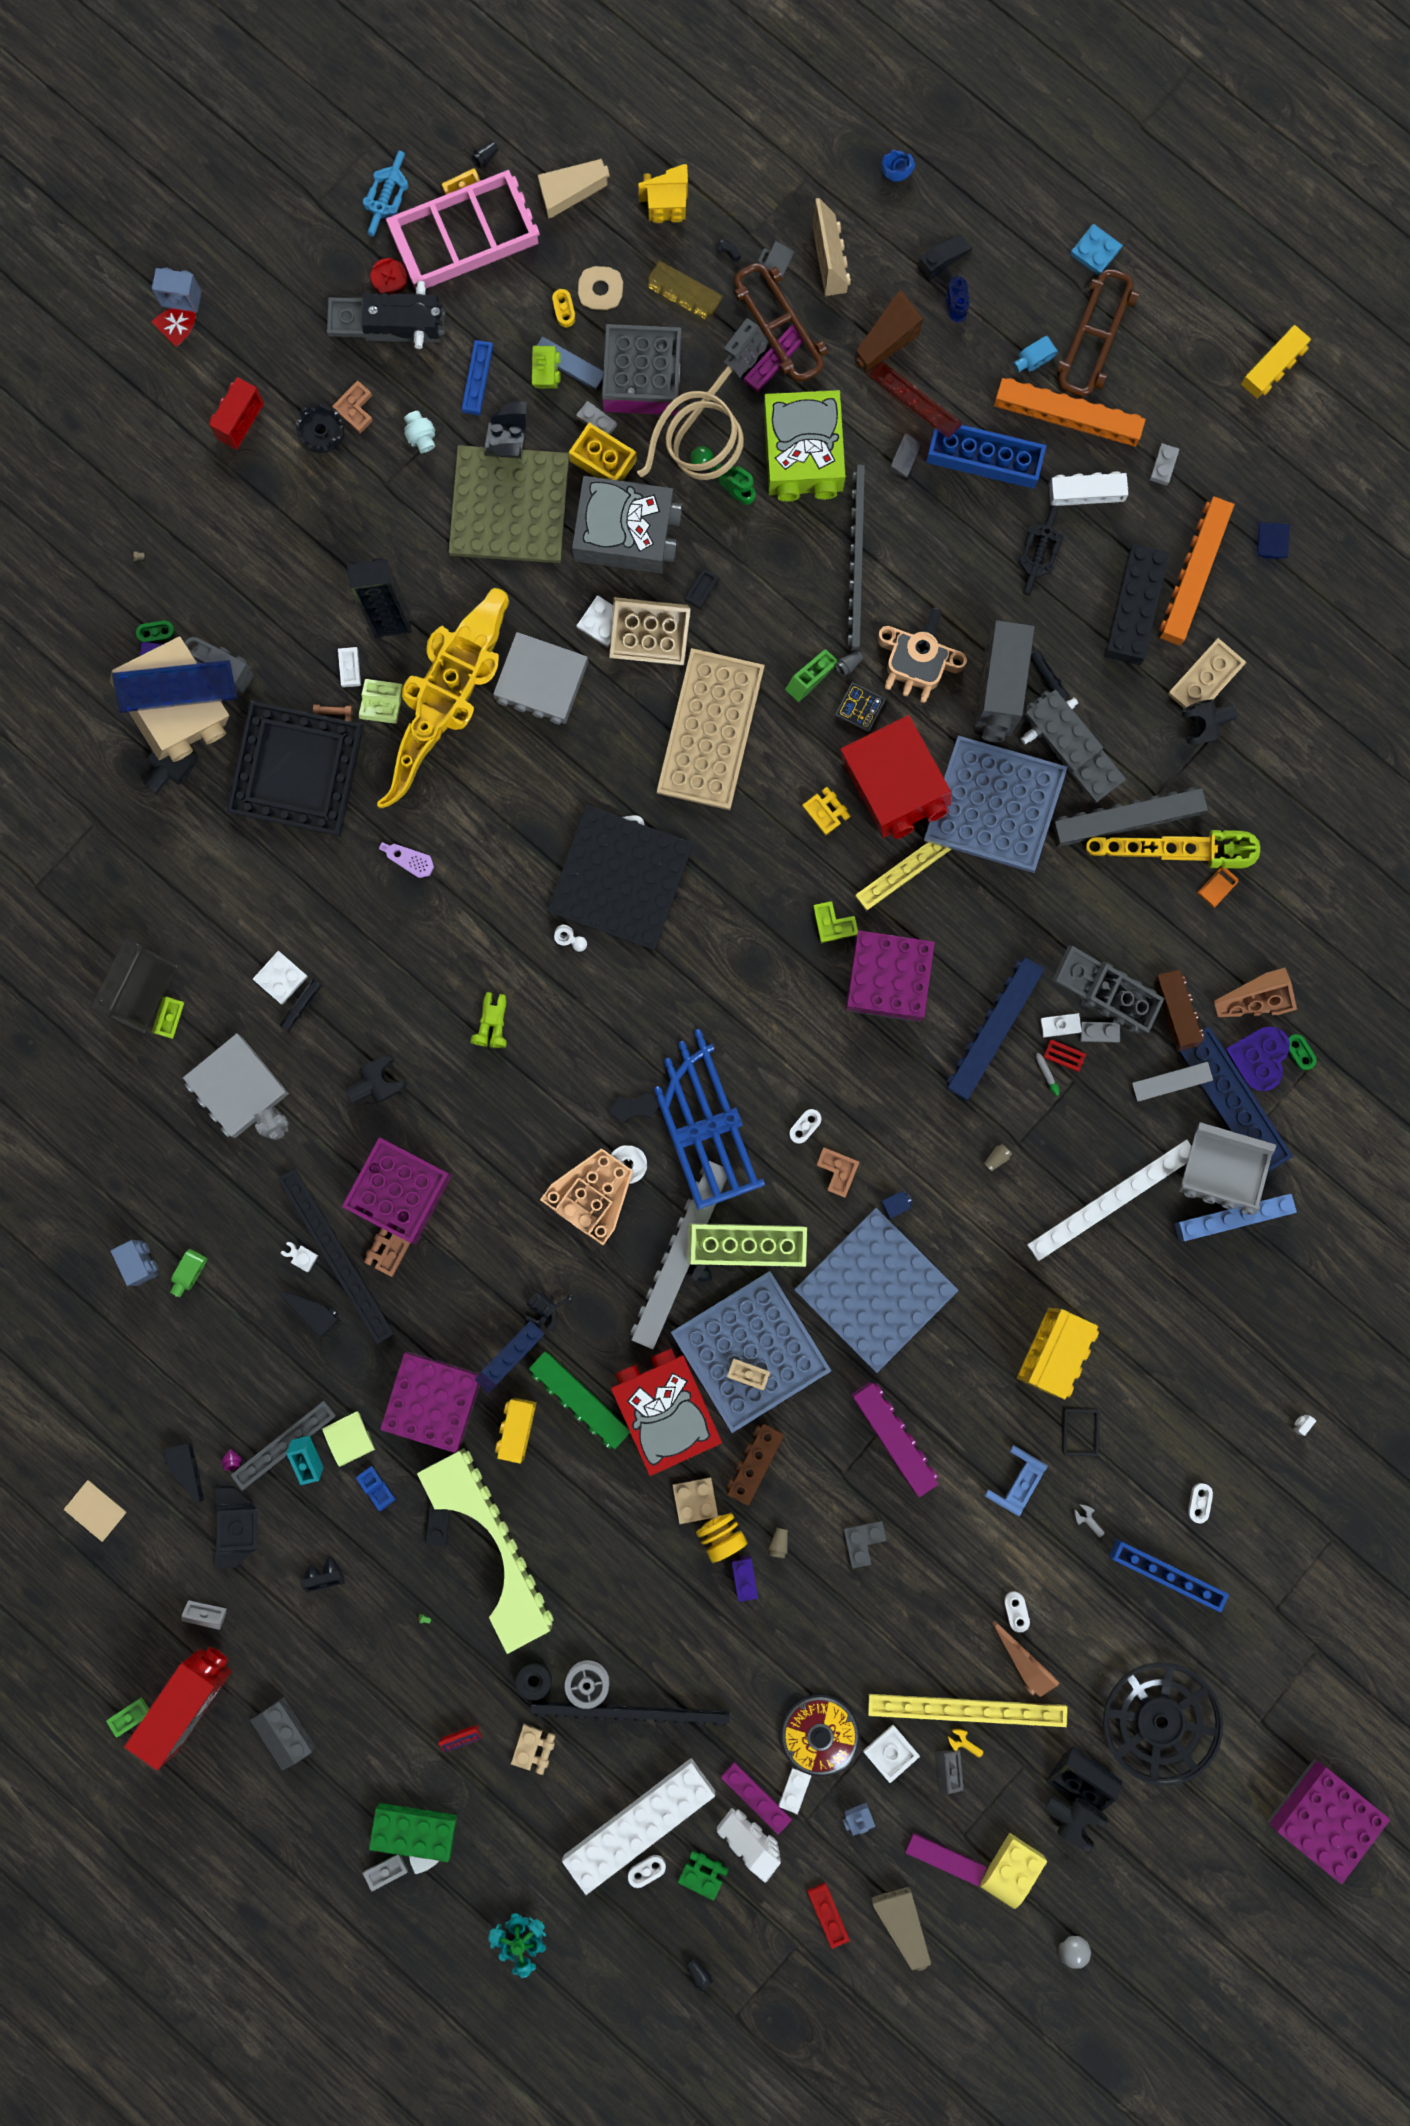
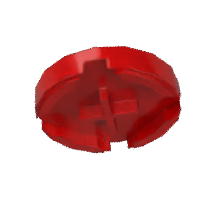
(388, 276)

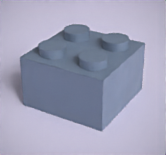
(176, 289)
(135, 1262)

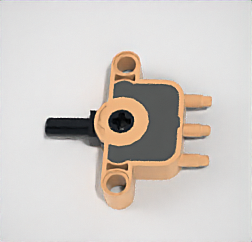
(918, 667)

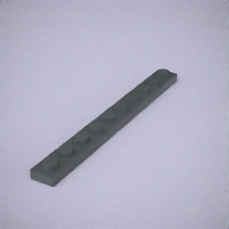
(856, 551)

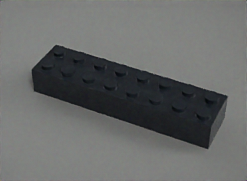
(379, 597)

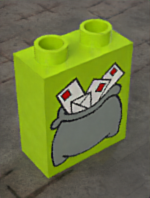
(804, 444)

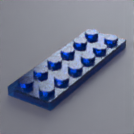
(174, 686)

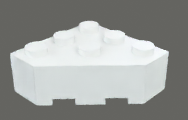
(747, 1839)

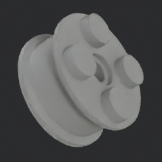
(585, 1696)

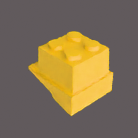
(666, 195)

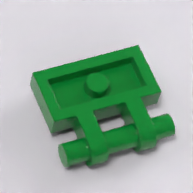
(699, 1880)

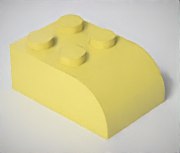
(1013, 1871)

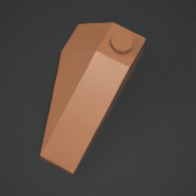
(1265, 994)
(1036, 1677)

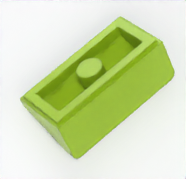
(167, 1017)

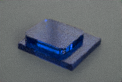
(1273, 540)

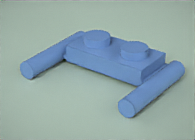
(1023, 1485)

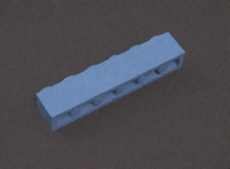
(1234, 1218)

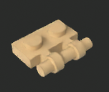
(527, 1747)

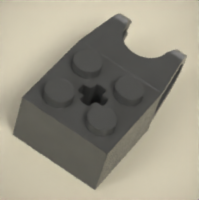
(207, 653)

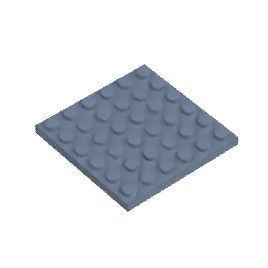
(998, 804)
(876, 1290)
(759, 1330)

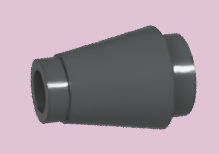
(848, 663)

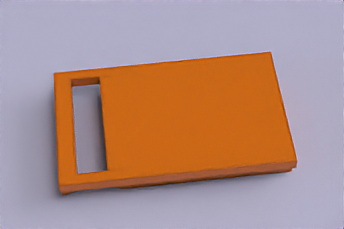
(1217, 887)

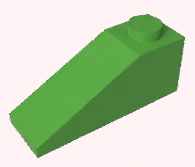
(810, 675)

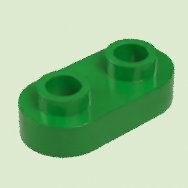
(156, 632)
(1300, 1052)

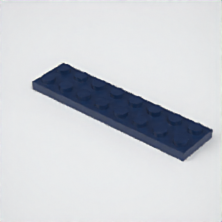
(1233, 1097)

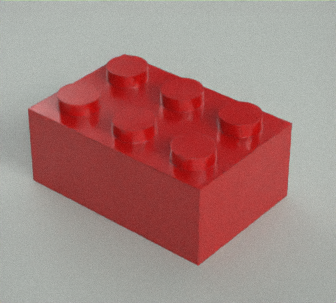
(236, 413)

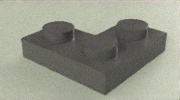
(859, 1537)

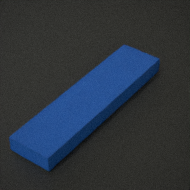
(477, 377)

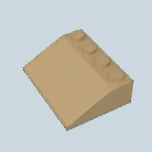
(829, 250)
(649, 631)

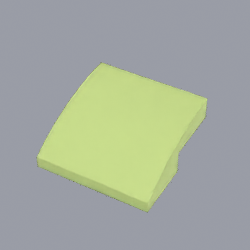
(380, 701)
(348, 1439)

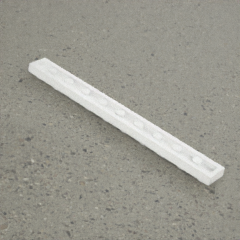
(1110, 1201)

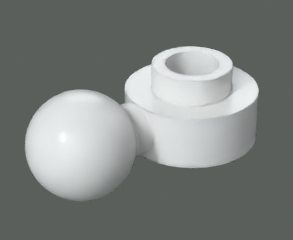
(578, 943)

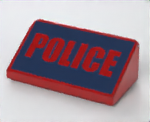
(460, 1738)

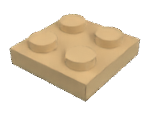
(695, 1500)

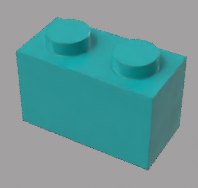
(304, 1460)

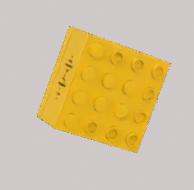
(1058, 1352)

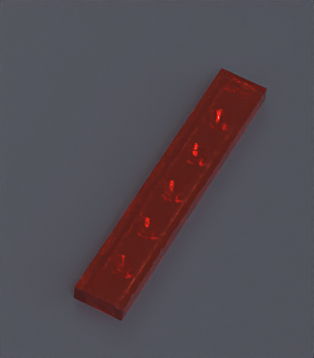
(915, 399)

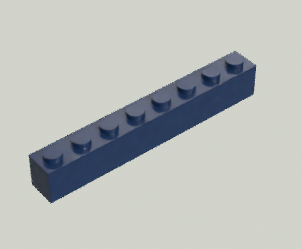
(995, 1028)

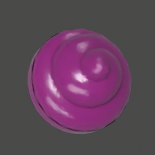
(231, 1461)

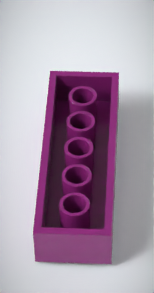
(895, 1440)

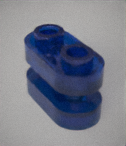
(958, 299)

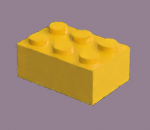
(602, 454)
(515, 1430)

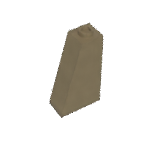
(902, 1922)

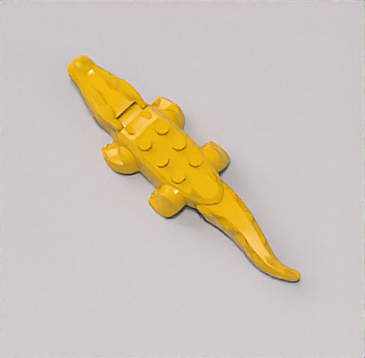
(442, 696)

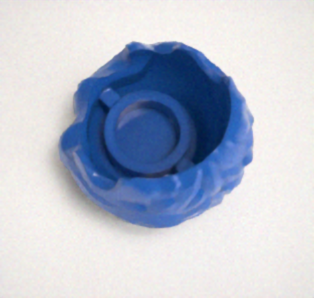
(897, 165)

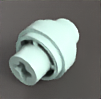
(419, 431)

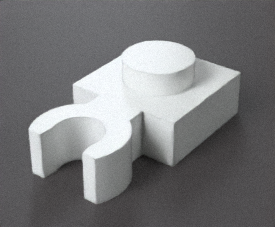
(302, 1258)

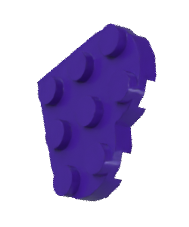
(1260, 1057)

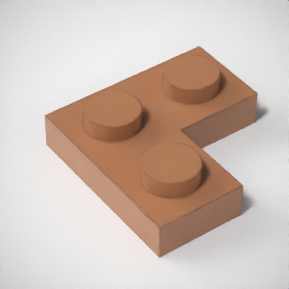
(350, 407)
(843, 1169)

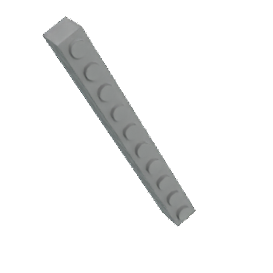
(675, 1266)

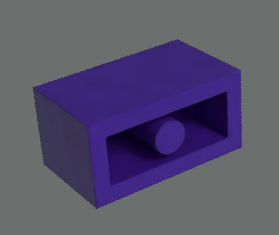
(744, 1578)

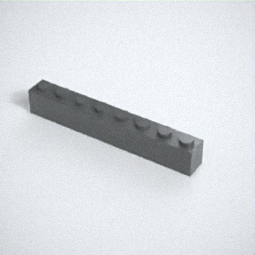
(1129, 817)

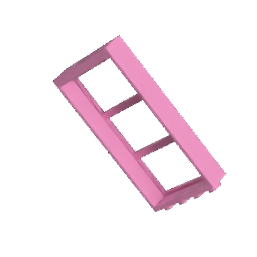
(475, 261)

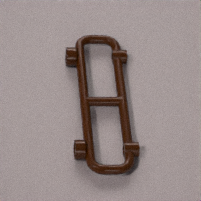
(772, 277)
(1097, 378)

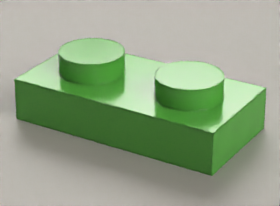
(128, 1717)

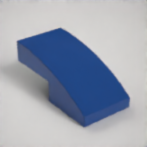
(376, 1488)

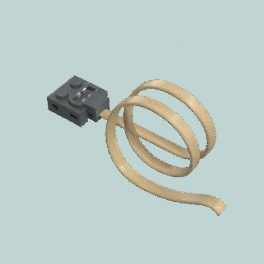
(743, 353)

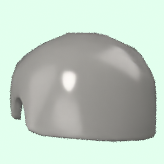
(1074, 1952)

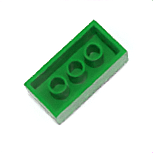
(413, 1832)

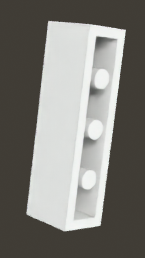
(1088, 489)

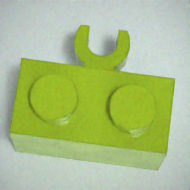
(545, 367)

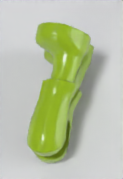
(493, 1017)

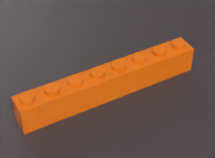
(1069, 412)
(1196, 572)

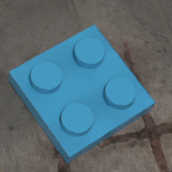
(1096, 249)

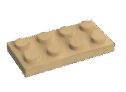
(1207, 675)

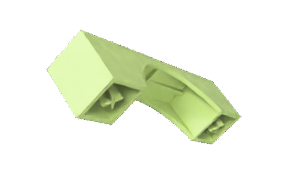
(457, 1487)

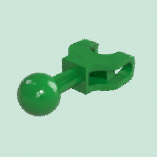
(732, 480)

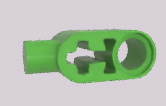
(187, 1272)

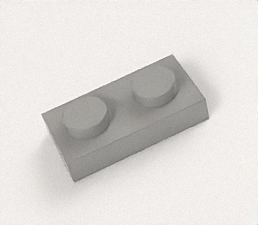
(591, 414)
(1164, 464)
(1100, 1032)
(203, 1615)
(385, 1872)

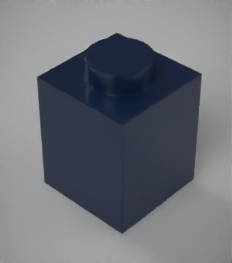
(896, 1204)

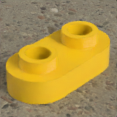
(563, 309)

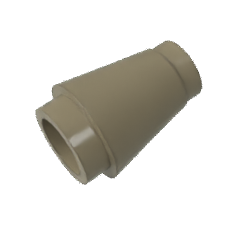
(998, 1157)
(779, 1544)

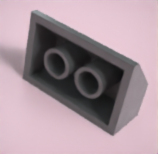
(283, 1734)

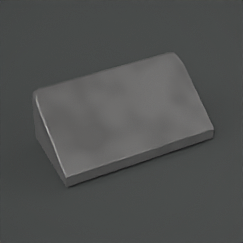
(905, 456)
(949, 1771)

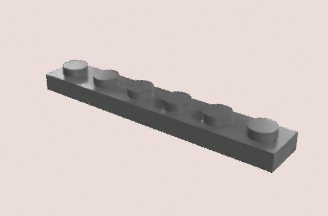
(277, 1449)

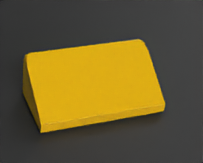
(460, 181)

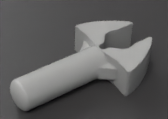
(1088, 1519)

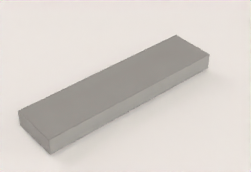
(1172, 1081)

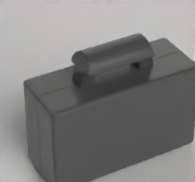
(778, 256)

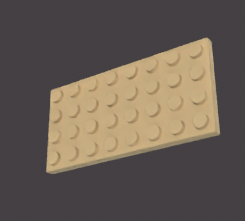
(710, 729)

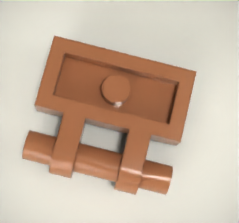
(392, 1254)

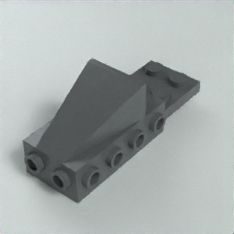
(1108, 990)

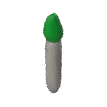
(1047, 1074)

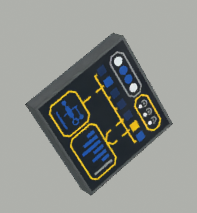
(860, 707)

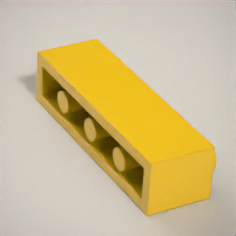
(1273, 364)

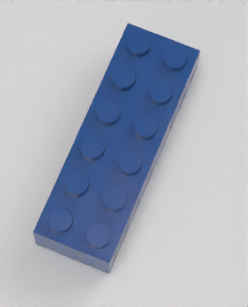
(988, 455)

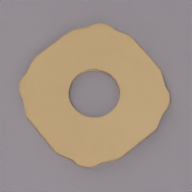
(604, 302)

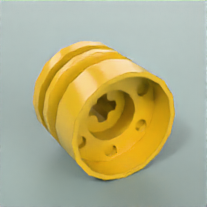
(721, 1536)

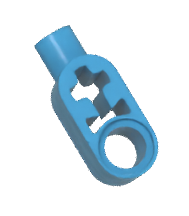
(1035, 355)

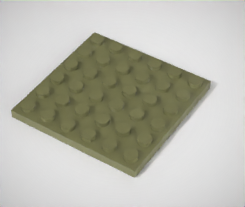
(509, 505)

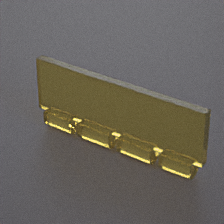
(679, 285)

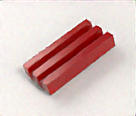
(1080, 1061)

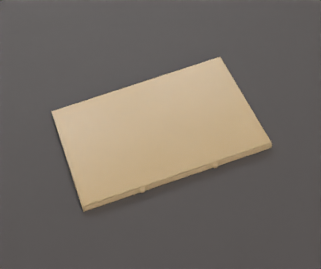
(95, 1510)

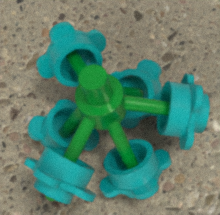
(513, 1949)

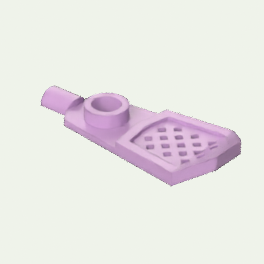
(406, 857)

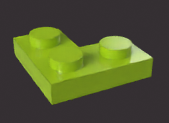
(829, 927)

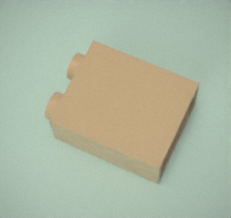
(175, 728)

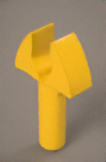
(964, 1743)

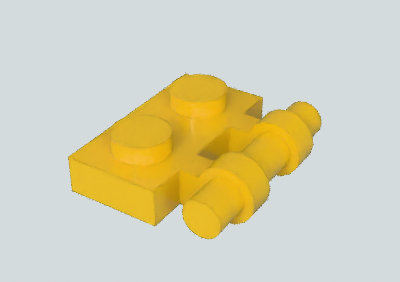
(822, 814)

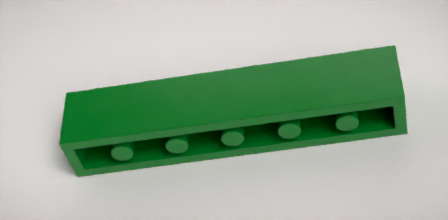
(580, 1400)

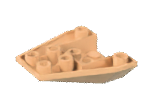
(591, 1195)

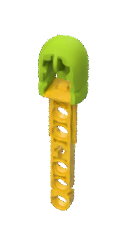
(1205, 848)

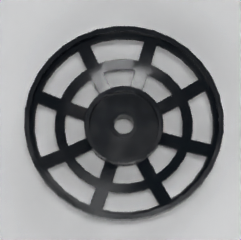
(1171, 1731)

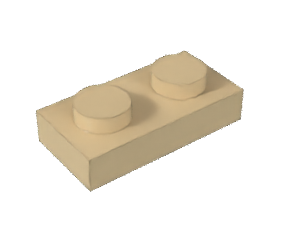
(748, 1374)

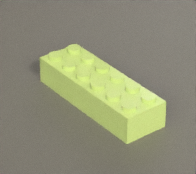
(746, 1245)

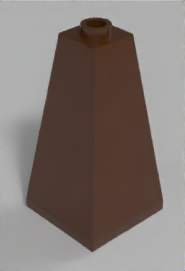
(891, 332)

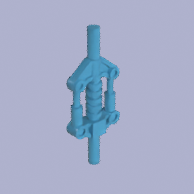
(380, 208)

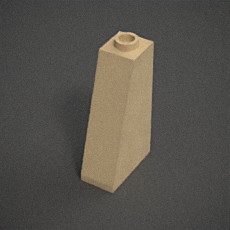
(571, 185)

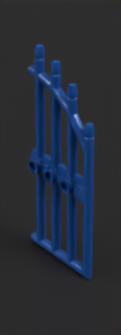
(708, 1128)

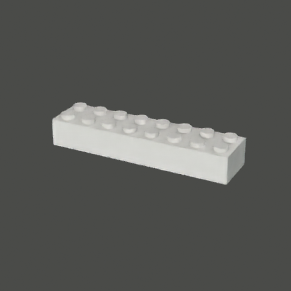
(638, 1826)

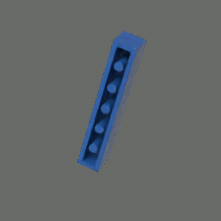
(1168, 1575)

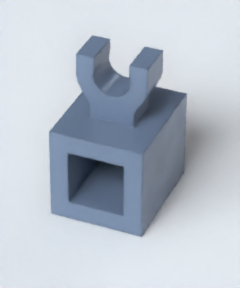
(858, 1819)

